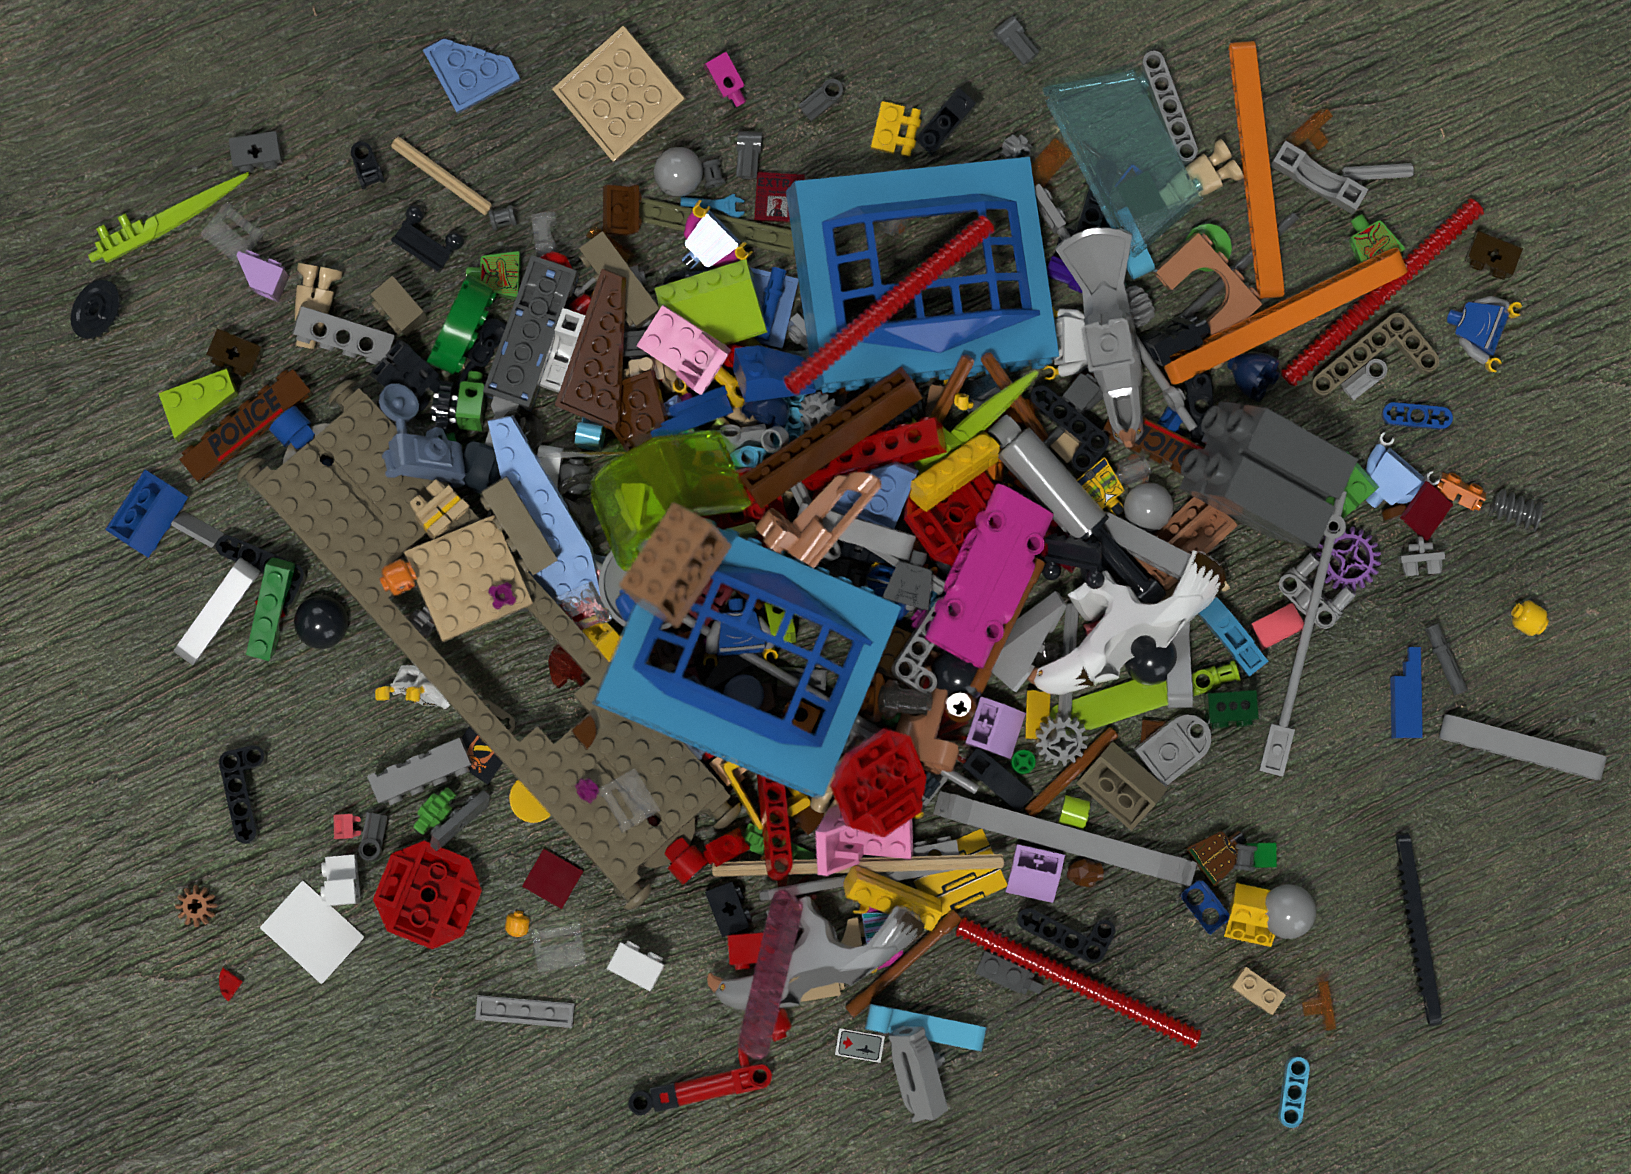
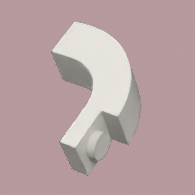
(565, 339)

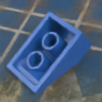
(762, 372)

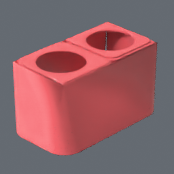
(1277, 626)

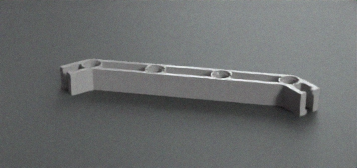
(1065, 838)

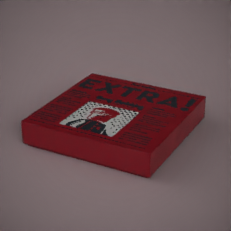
(771, 196)

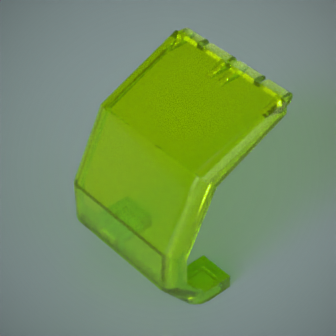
(643, 483)

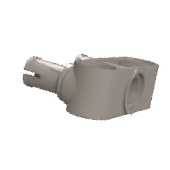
(1301, 594)

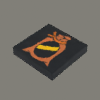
(483, 758)

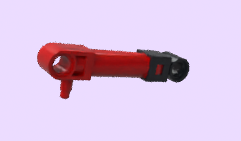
(703, 1088)

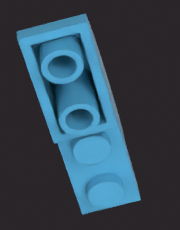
(1233, 636)

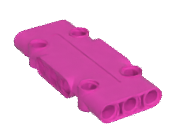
(989, 576)

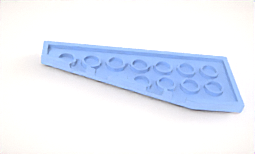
(548, 509)

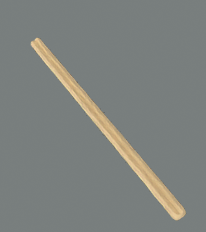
(883, 864)

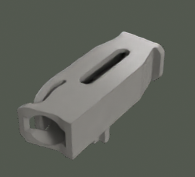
(918, 1073)

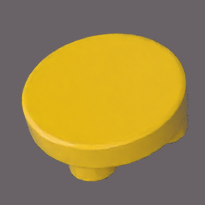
(525, 805)

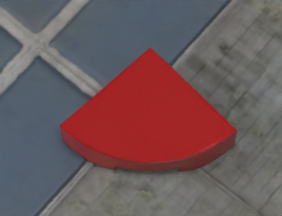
(228, 984)

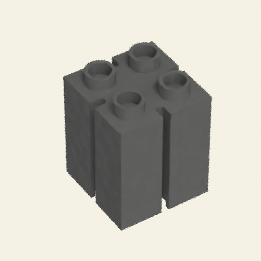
(1267, 472)

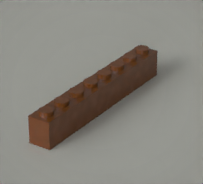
(831, 437)

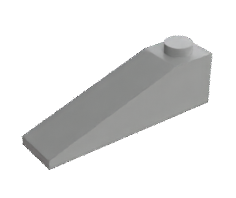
(1027, 640)

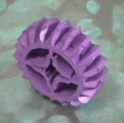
(1358, 563)

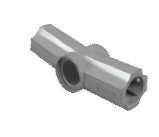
(740, 437)

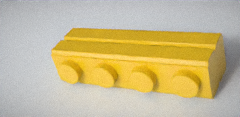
(954, 471)
(886, 894)

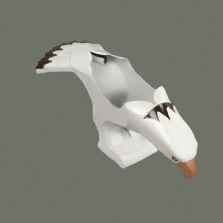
(1124, 620)

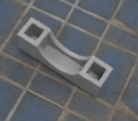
(1302, 169)

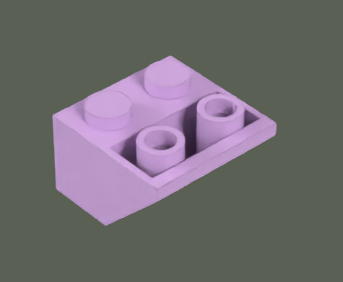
(263, 277)
(995, 727)
(1035, 873)

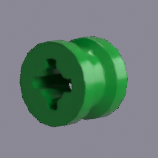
(1023, 758)

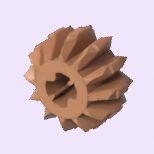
(191, 899)

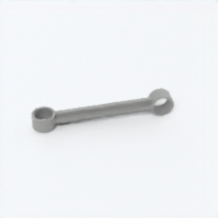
(799, 490)

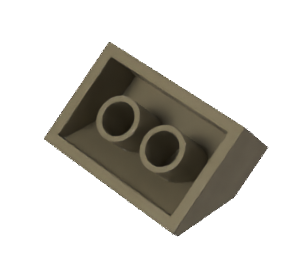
(1122, 786)

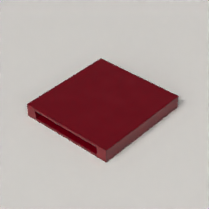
(1426, 511)
(552, 878)

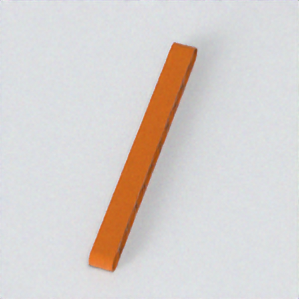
(1256, 169)
(1286, 315)

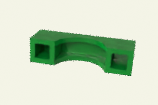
(269, 607)

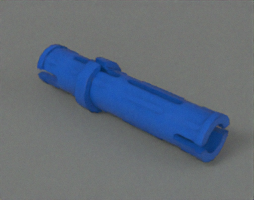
(772, 295)

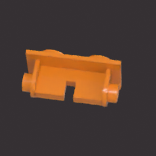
(1454, 485)

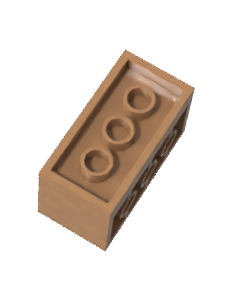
(675, 565)

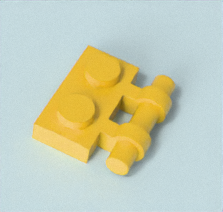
(888, 128)

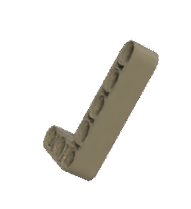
(1371, 350)

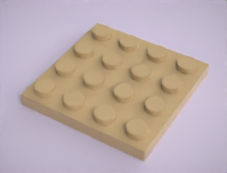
(619, 93)
(457, 575)

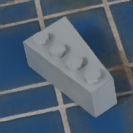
(420, 772)

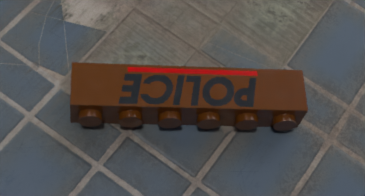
(245, 426)
(1159, 444)

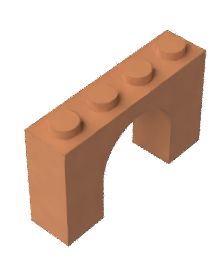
(1196, 254)

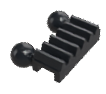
(422, 246)
(1076, 554)

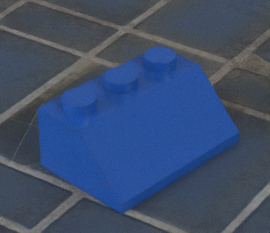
(146, 513)

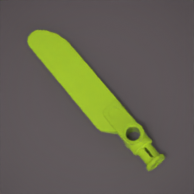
(1135, 698)

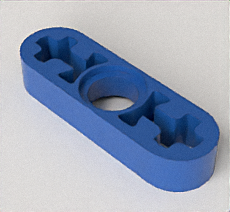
(1434, 424)

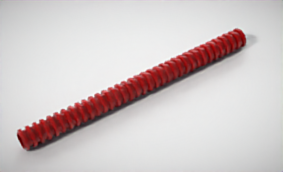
(1381, 294)
(889, 304)
(1078, 983)

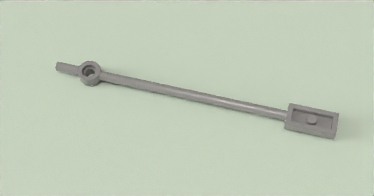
(1172, 396)
(1280, 735)

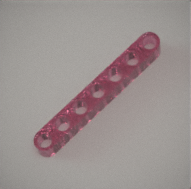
(770, 974)

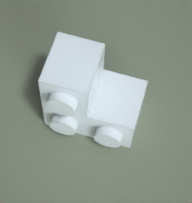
(342, 880)
(636, 966)

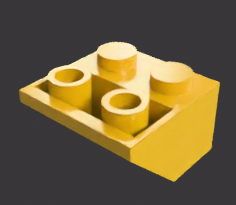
(1248, 916)

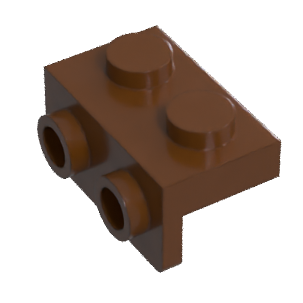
(621, 210)
(670, 652)

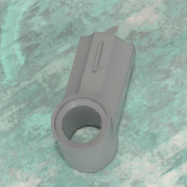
(1363, 380)

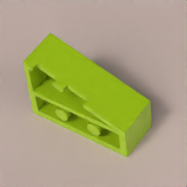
(196, 401)

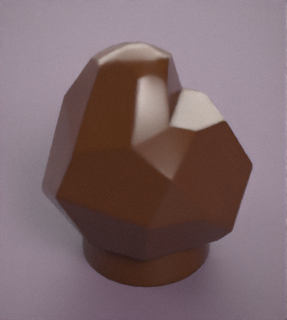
(1085, 872)

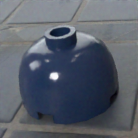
(768, 412)

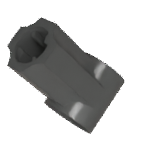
(1012, 35)
(820, 101)
(748, 150)
(373, 834)

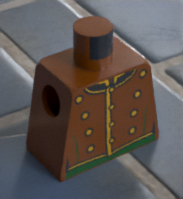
(1216, 855)

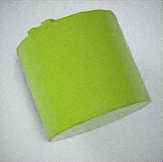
(1074, 812)

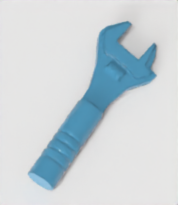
(725, 205)

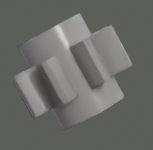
(1016, 147)

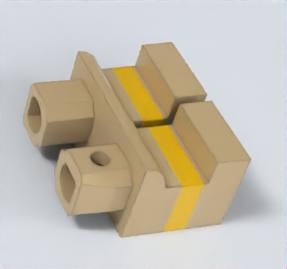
(440, 511)

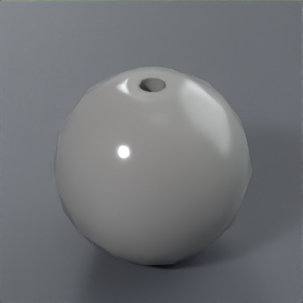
(678, 171)
(1148, 506)

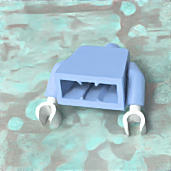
(1394, 476)

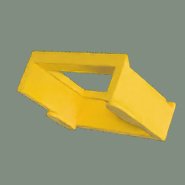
(795, 803)

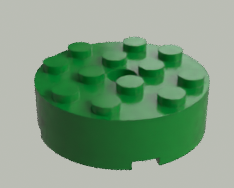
(460, 325)

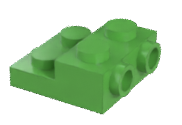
(1358, 489)

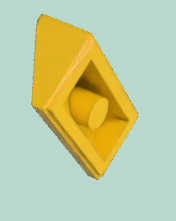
(1036, 712)

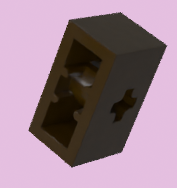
(1506, 255)
(224, 343)

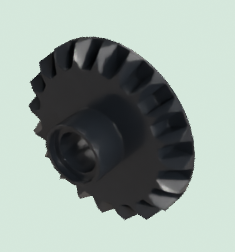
(95, 309)

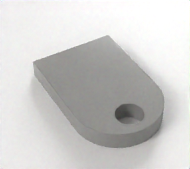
(1173, 748)

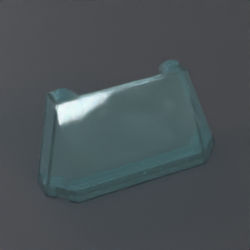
(1124, 154)

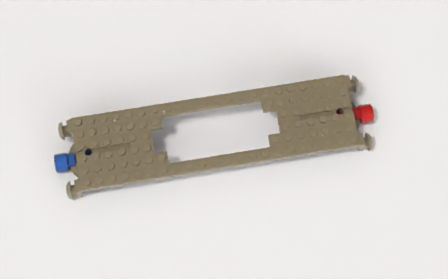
(360, 521)

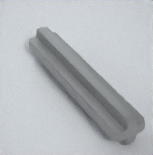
(1378, 171)

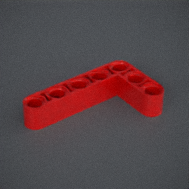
(771, 830)

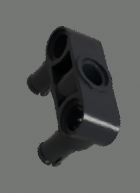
(1196, 389)

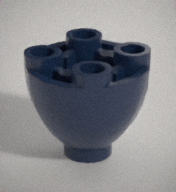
(1254, 373)

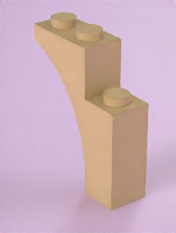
(852, 938)

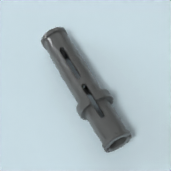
(1446, 659)

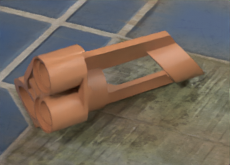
(806, 535)
(934, 753)

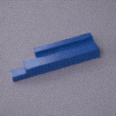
(695, 412)
(1407, 698)

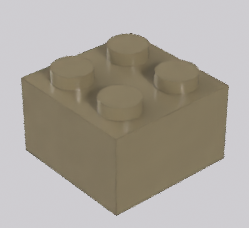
(399, 306)

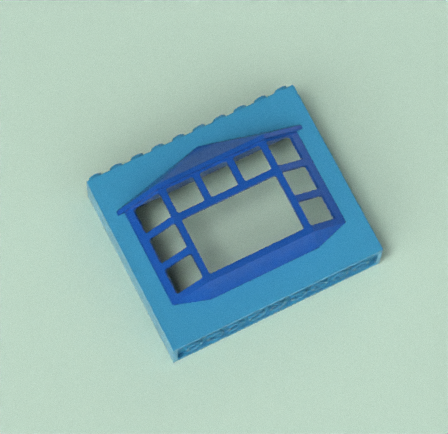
(924, 344)
(735, 729)

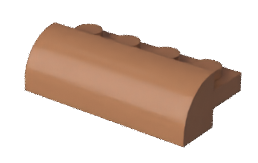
(1191, 529)

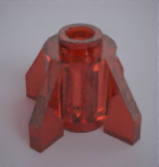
(563, 668)

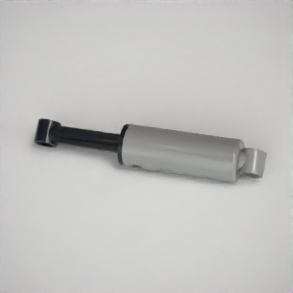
(1068, 501)

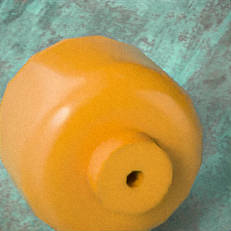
(517, 924)

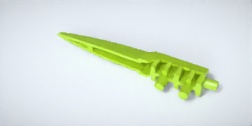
(138, 233)
(989, 411)

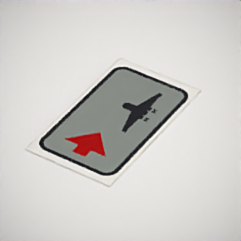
(859, 1045)

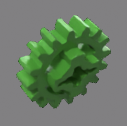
(434, 810)

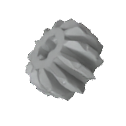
(1140, 305)

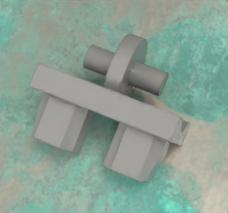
(1410, 562)

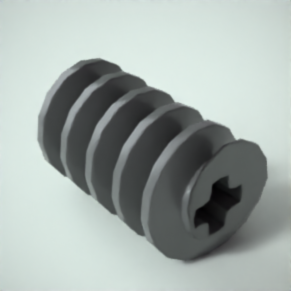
(1517, 509)

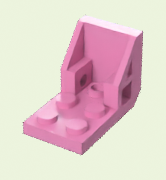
(684, 349)
(844, 847)

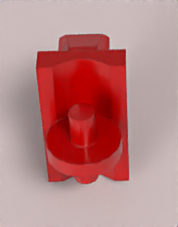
(725, 848)

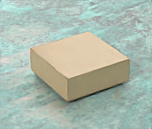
(1065, 447)

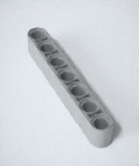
(1522, 747)

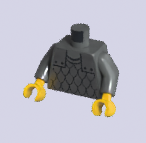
(975, 393)

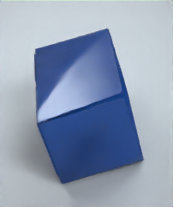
(1207, 903)

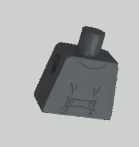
(911, 583)

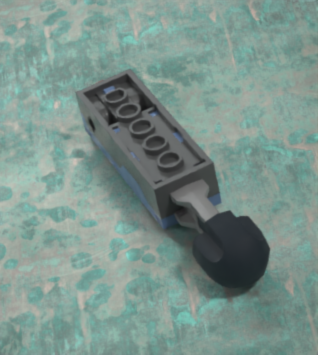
(522, 354)

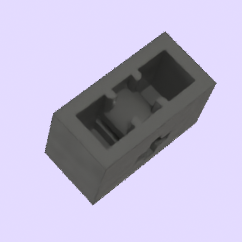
(244, 146)
(1081, 392)

